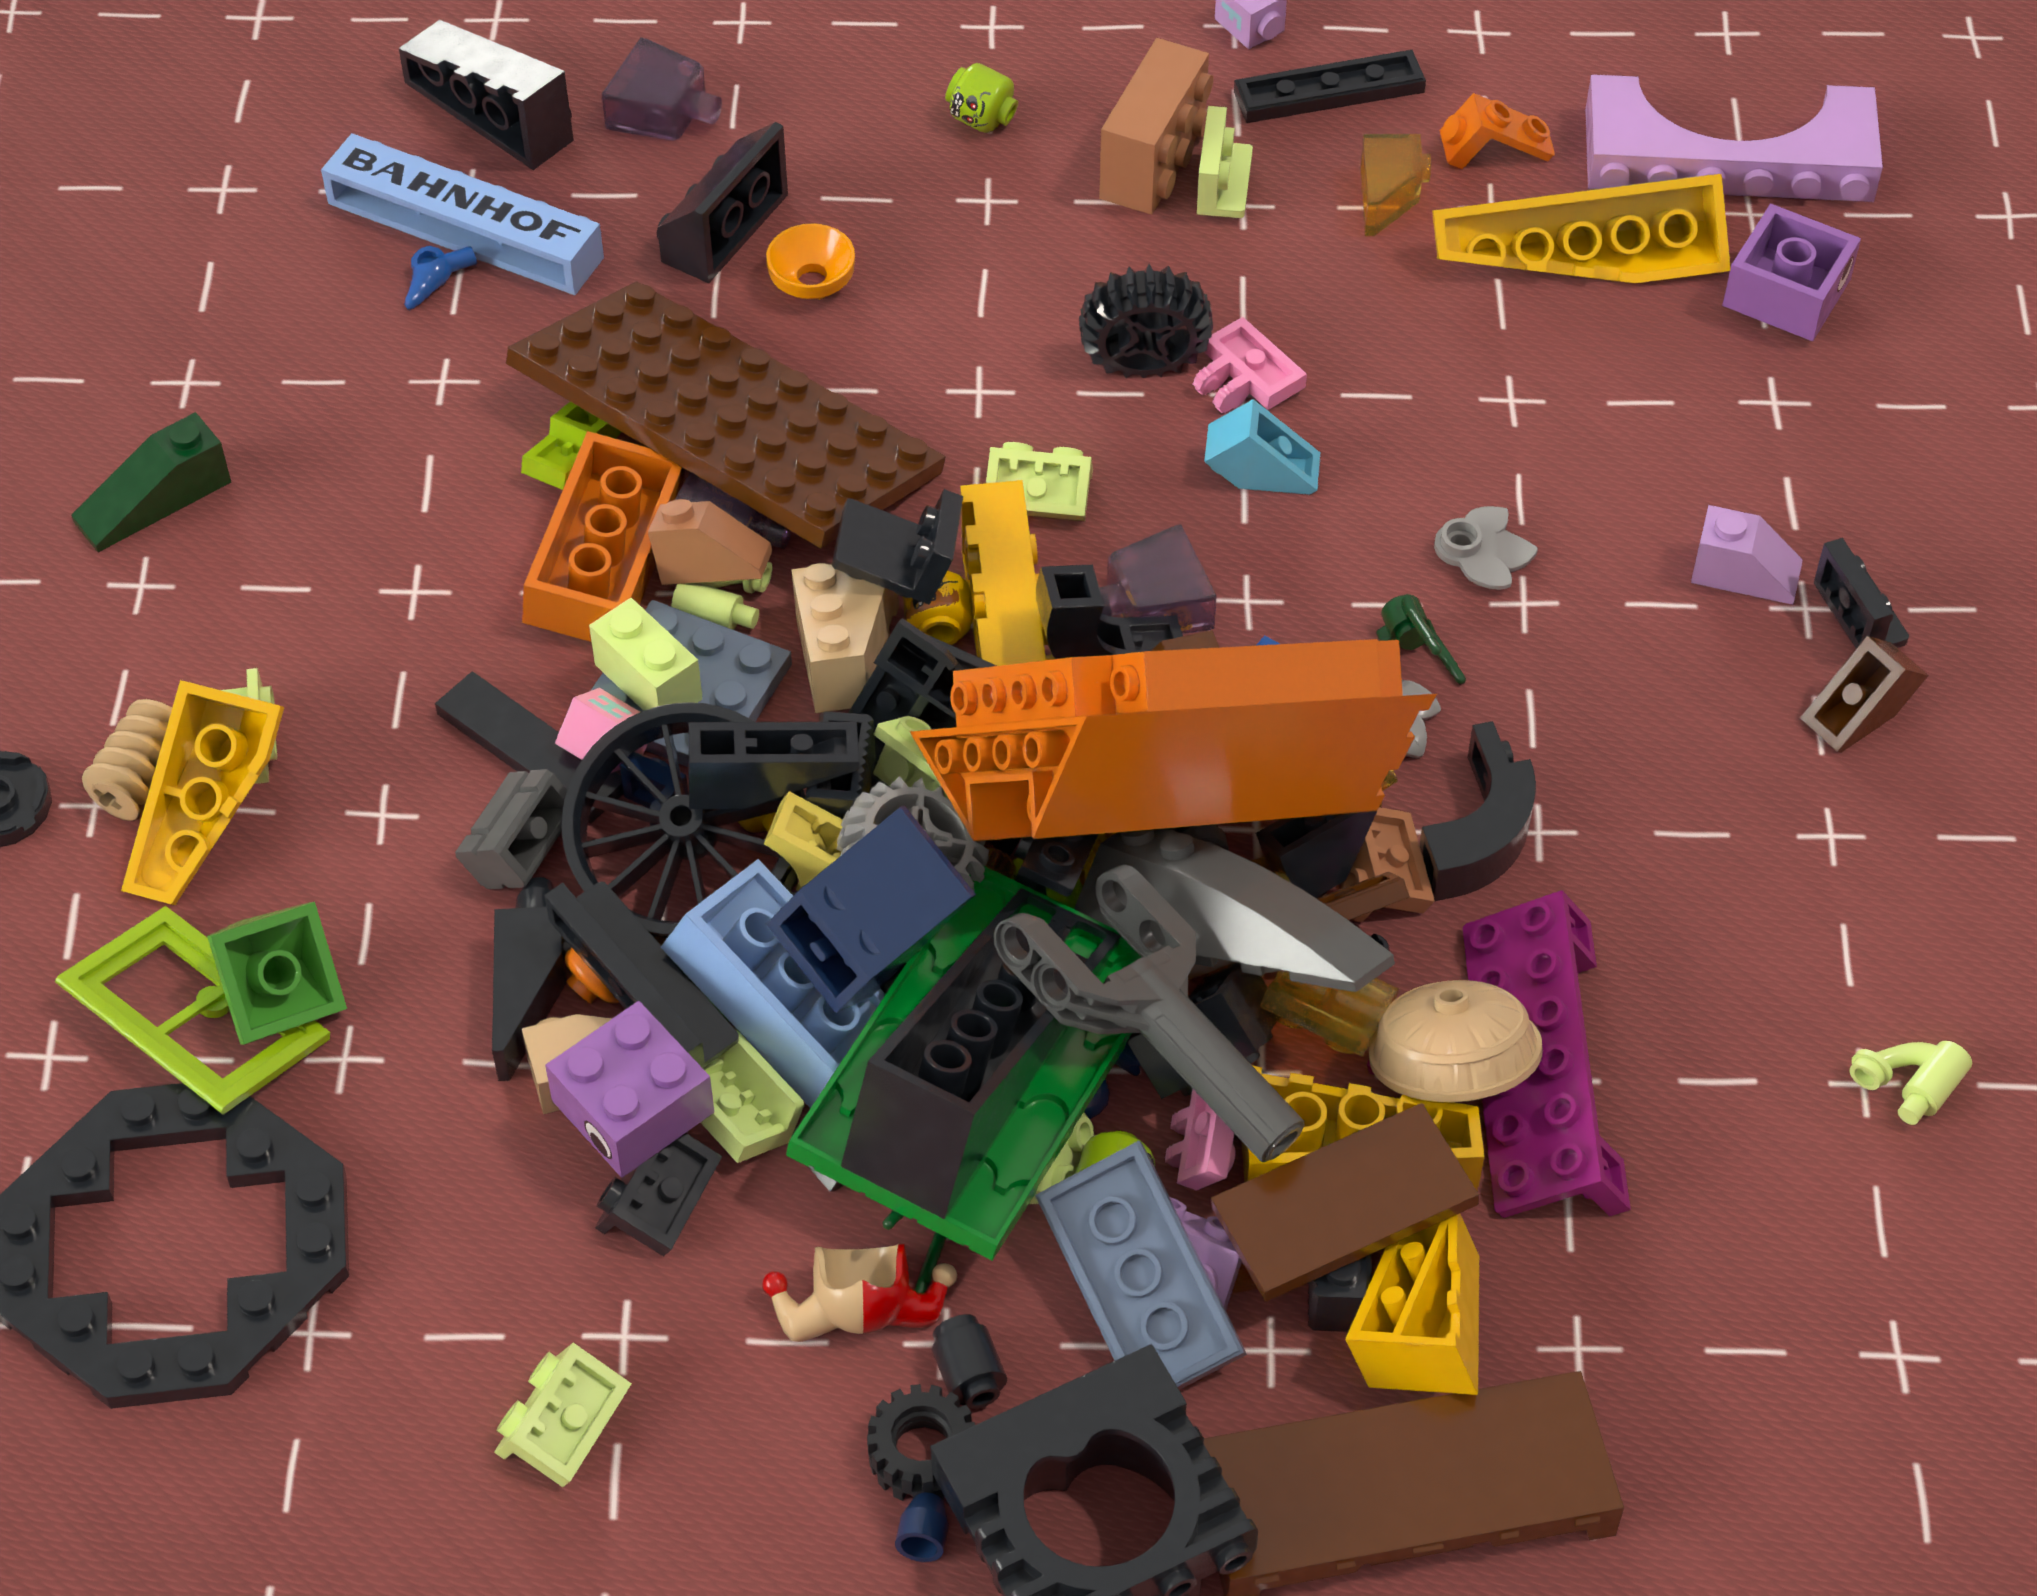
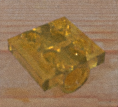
(1341, 1017)

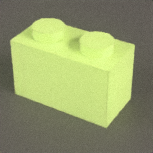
(644, 658)

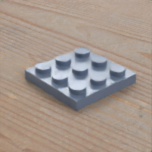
(733, 669)

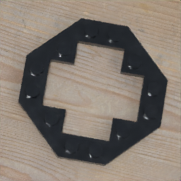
(260, 1308)

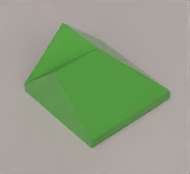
(276, 971)

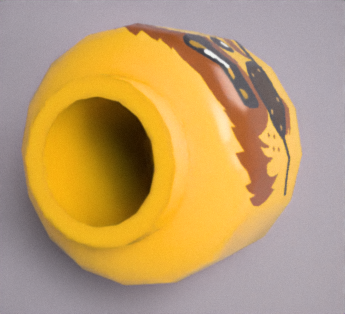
(947, 615)

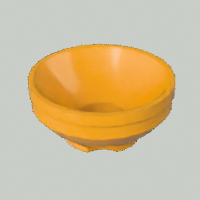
(807, 250)

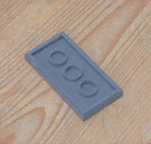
(1140, 1266)

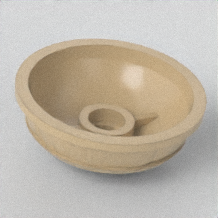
(1455, 1042)

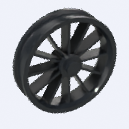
(678, 830)

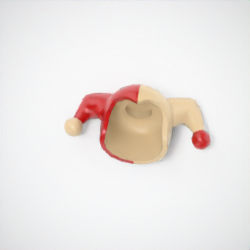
(859, 1294)

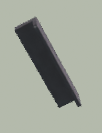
(638, 969)

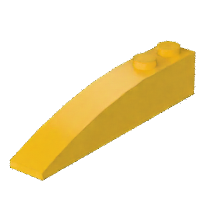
(1599, 233)

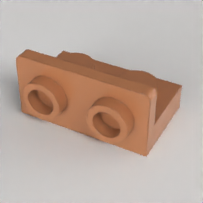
(1393, 848)

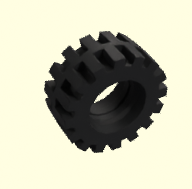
(900, 1416)

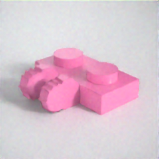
(1253, 364)
(1207, 1147)

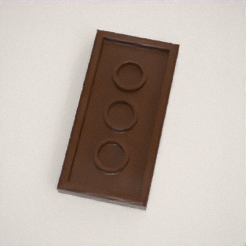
(1344, 1201)

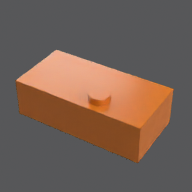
(599, 536)

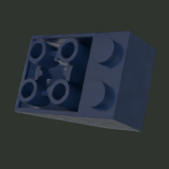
(870, 910)

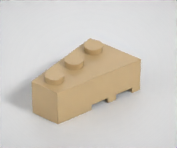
(840, 631)

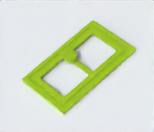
(166, 928)

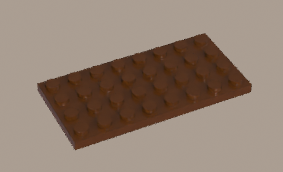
(725, 411)

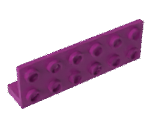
(1546, 1128)

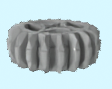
(931, 811)

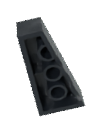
(492, 90)

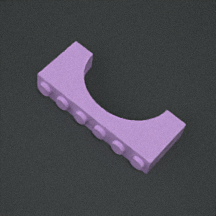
(1825, 159)

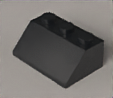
(726, 205)

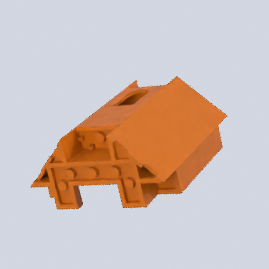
(1173, 738)

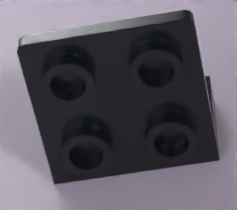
(897, 551)

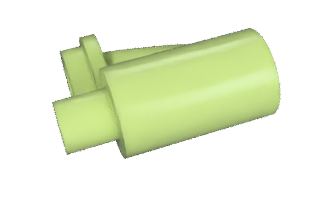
(718, 605)
(1938, 1075)

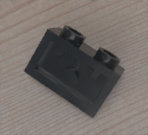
(1855, 597)
(659, 1194)

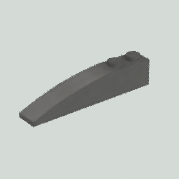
(1240, 911)

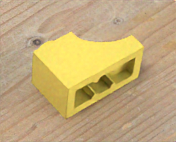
(804, 837)

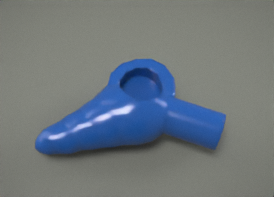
(433, 269)

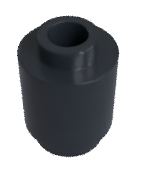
(968, 1361)

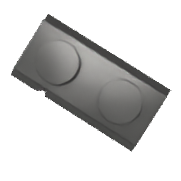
(515, 830)

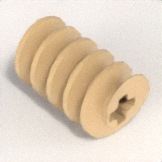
(128, 760)

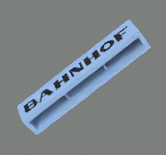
(463, 212)

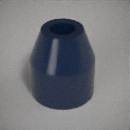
(923, 1528)

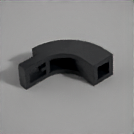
(1074, 620)
(1485, 844)

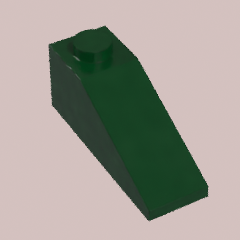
(154, 482)

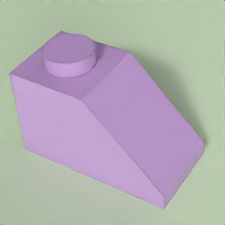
(1745, 557)

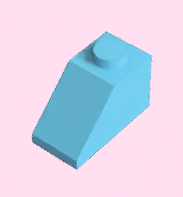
(1261, 452)

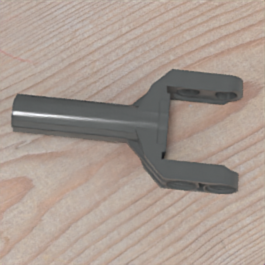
(1152, 1001)

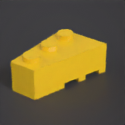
(1422, 1314)

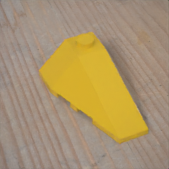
(202, 775)

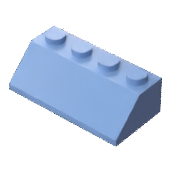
(760, 986)

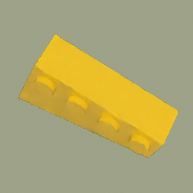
(1001, 573)
(1339, 1112)

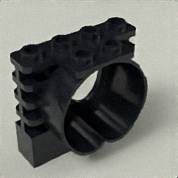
(1111, 1416)

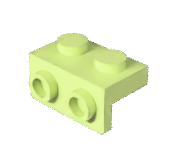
(751, 1103)

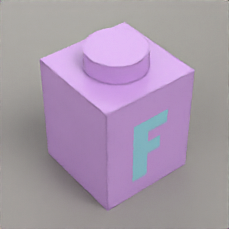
(1252, 19)

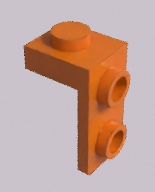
(1489, 119)

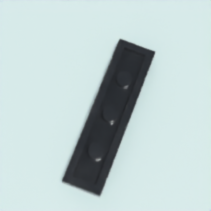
(1329, 86)
(513, 733)

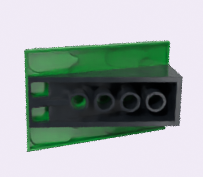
(965, 1076)

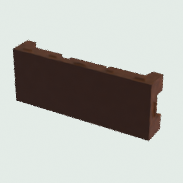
(1419, 1480)

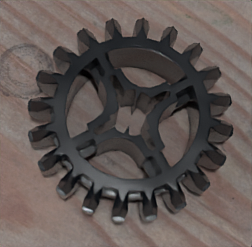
(1146, 322)

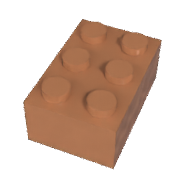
(1154, 126)

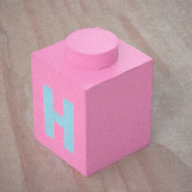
(589, 719)

